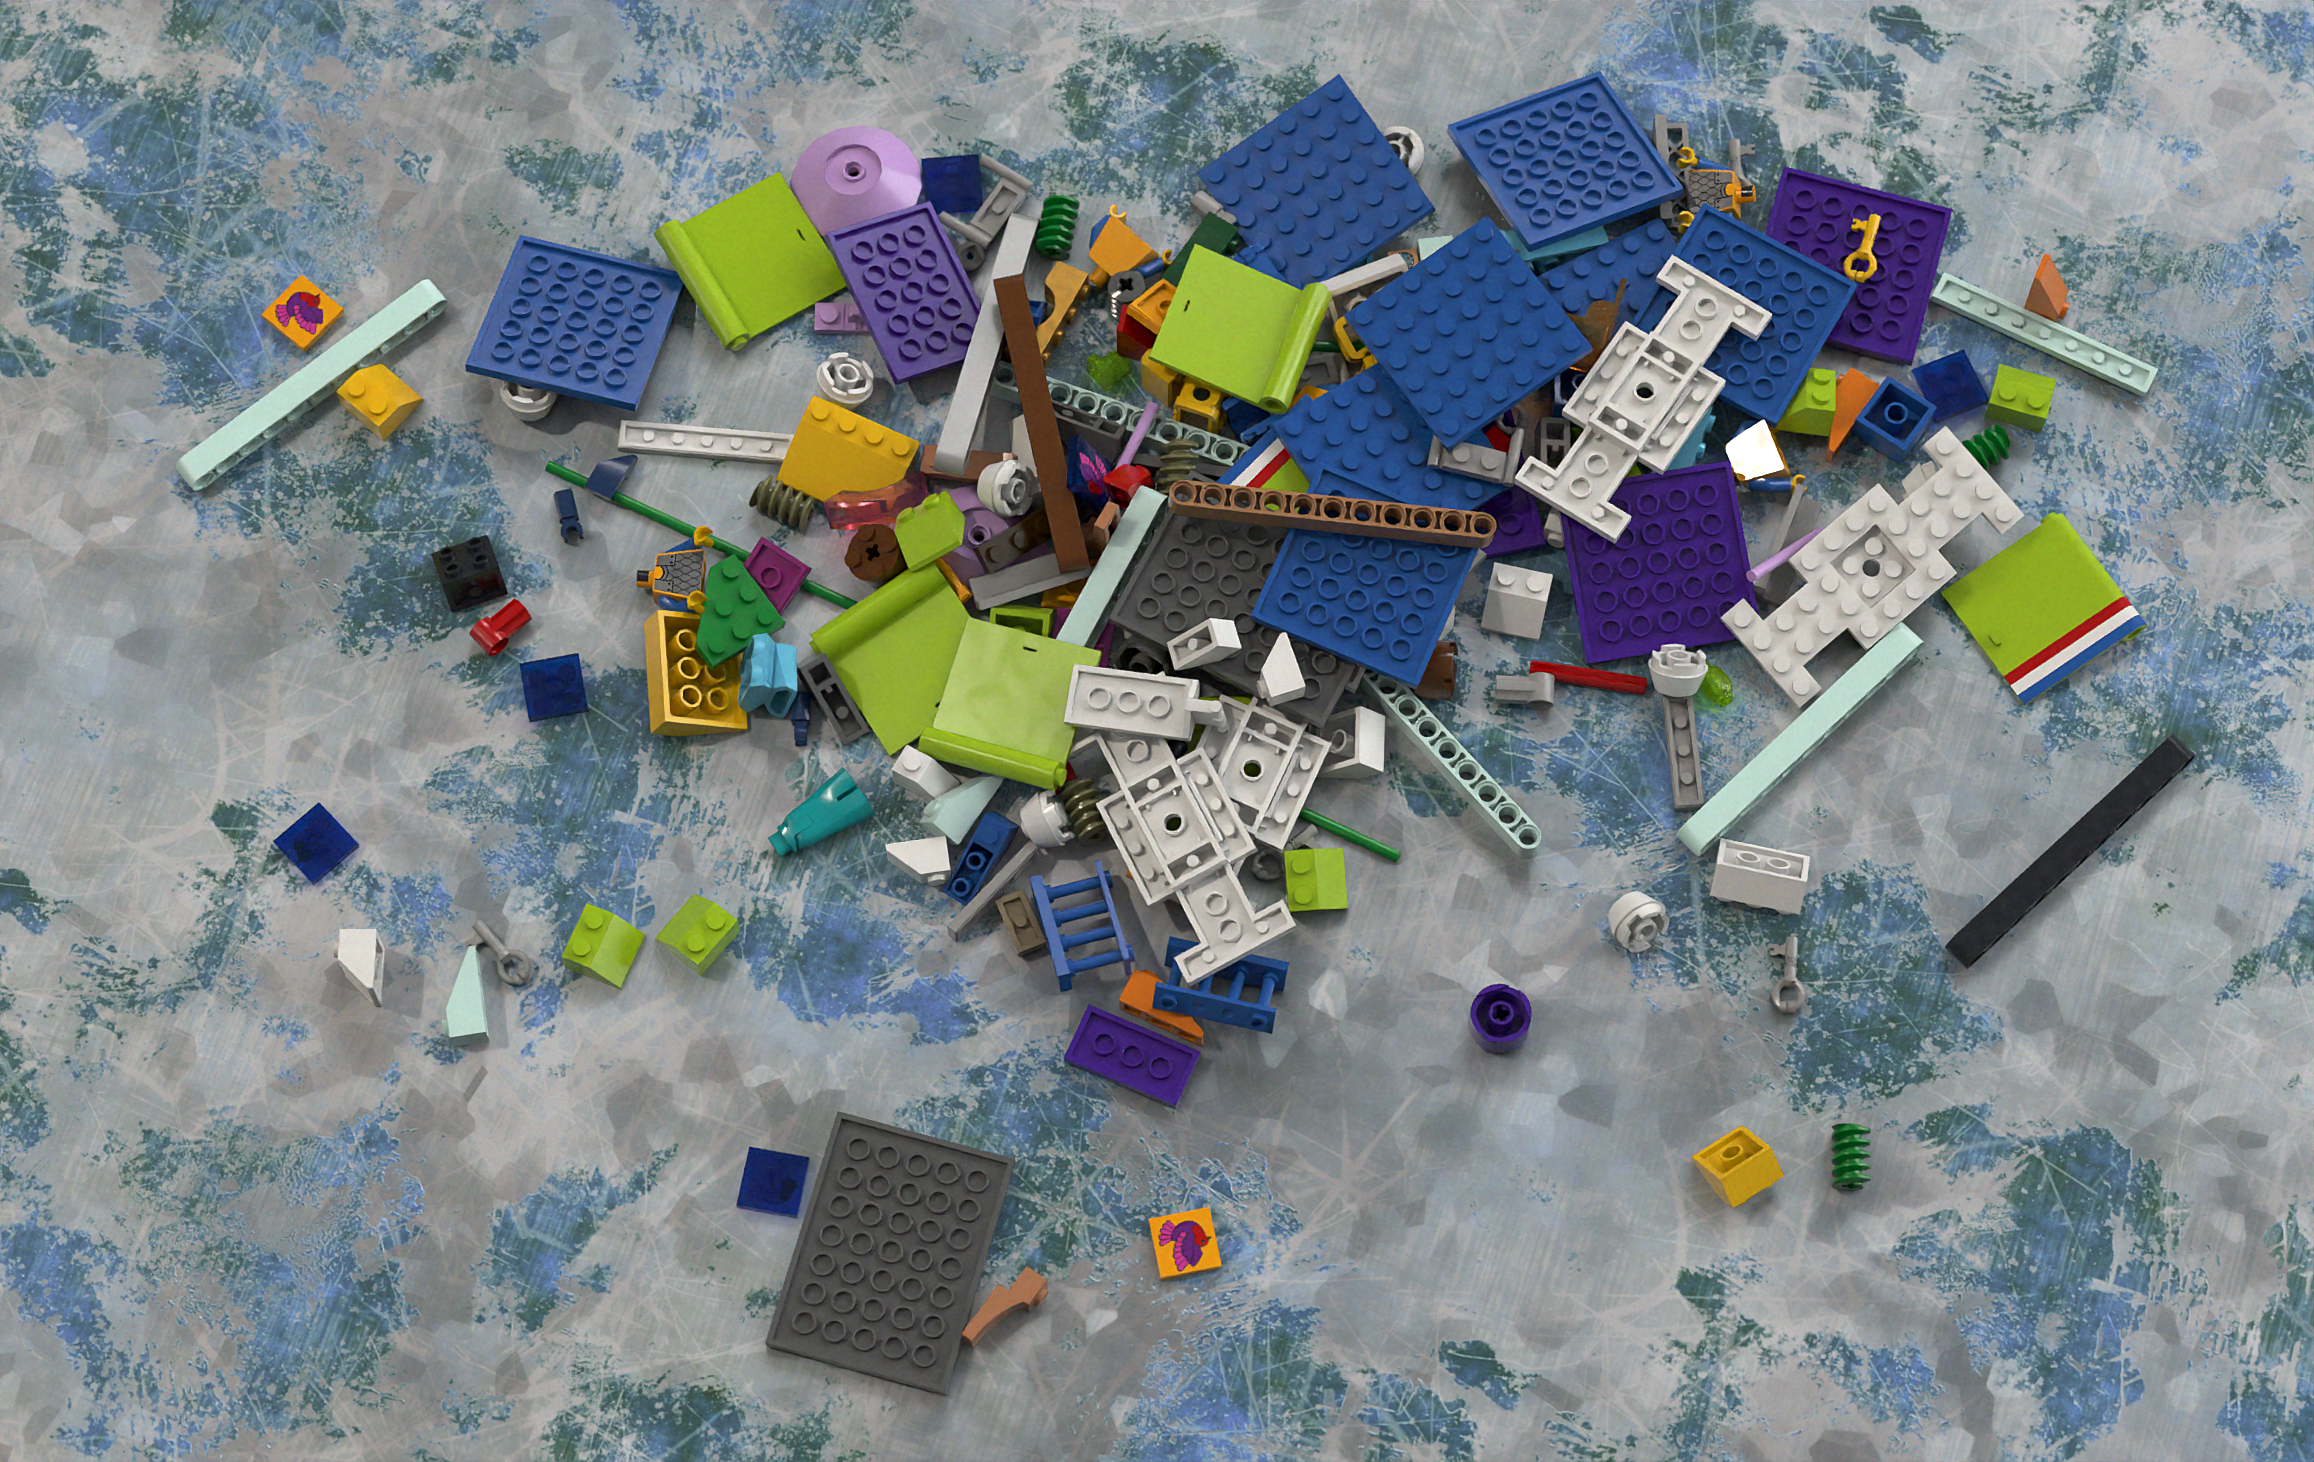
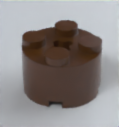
(875, 555)
(1440, 673)

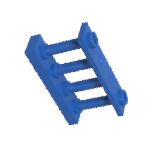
(1058, 944)
(1252, 970)

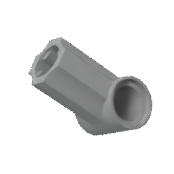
(1534, 690)

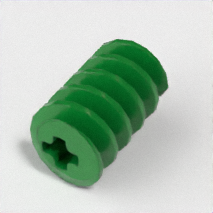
(1056, 227)
(1988, 446)
(1849, 1156)

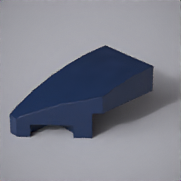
(609, 475)

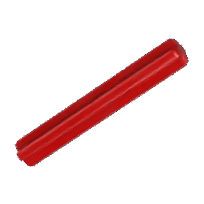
(1591, 677)

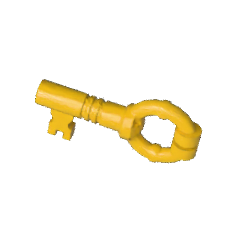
(1864, 252)

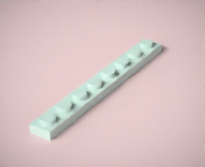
(2044, 334)

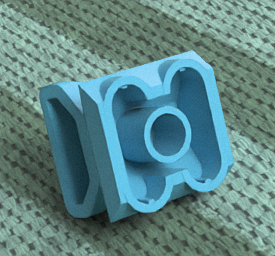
(768, 676)

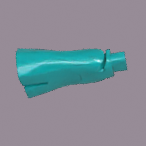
(827, 811)

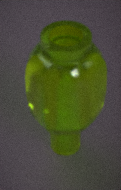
(1717, 686)

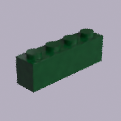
(1212, 234)

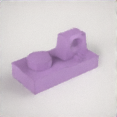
(838, 319)

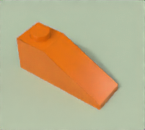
(2048, 292)
(1852, 395)
(1138, 1001)

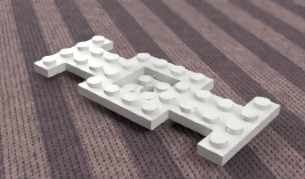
(1619, 421)
(1900, 543)
(1270, 740)
(1191, 858)

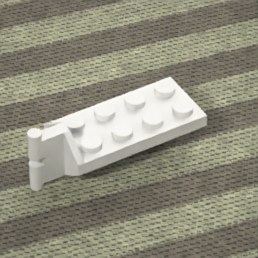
(1138, 703)

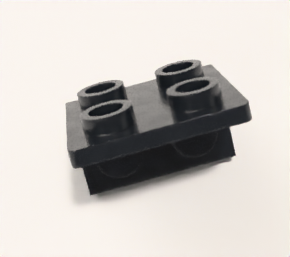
(469, 573)

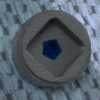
(970, 255)

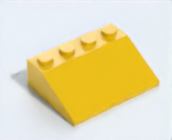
(844, 452)
(681, 687)

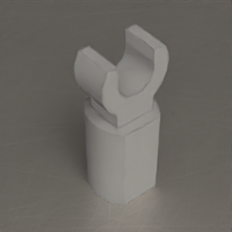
(1203, 203)

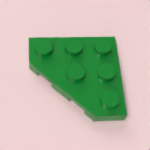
(732, 613)

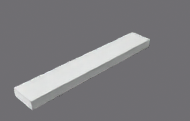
(703, 442)

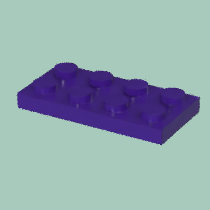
(1132, 1056)

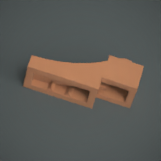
(977, 463)
(1100, 530)
(1025, 1293)

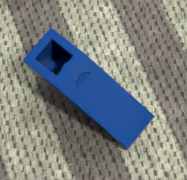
(981, 856)

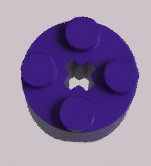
(1509, 1005)

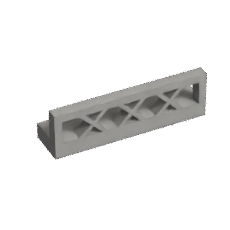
(1661, 144)
(1796, 524)
(1020, 581)

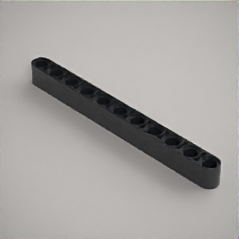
(2070, 851)

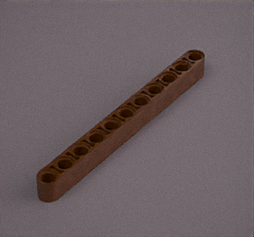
(1041, 424)

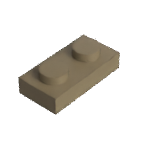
(1020, 922)

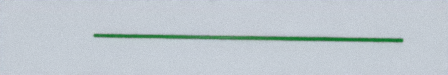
(845, 602)

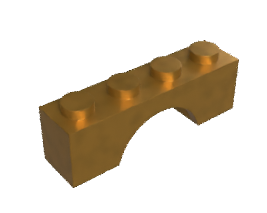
(1065, 291)

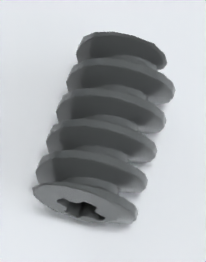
(1123, 290)

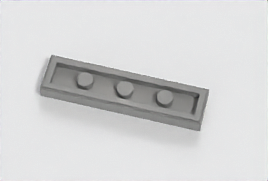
(1683, 753)
(993, 890)

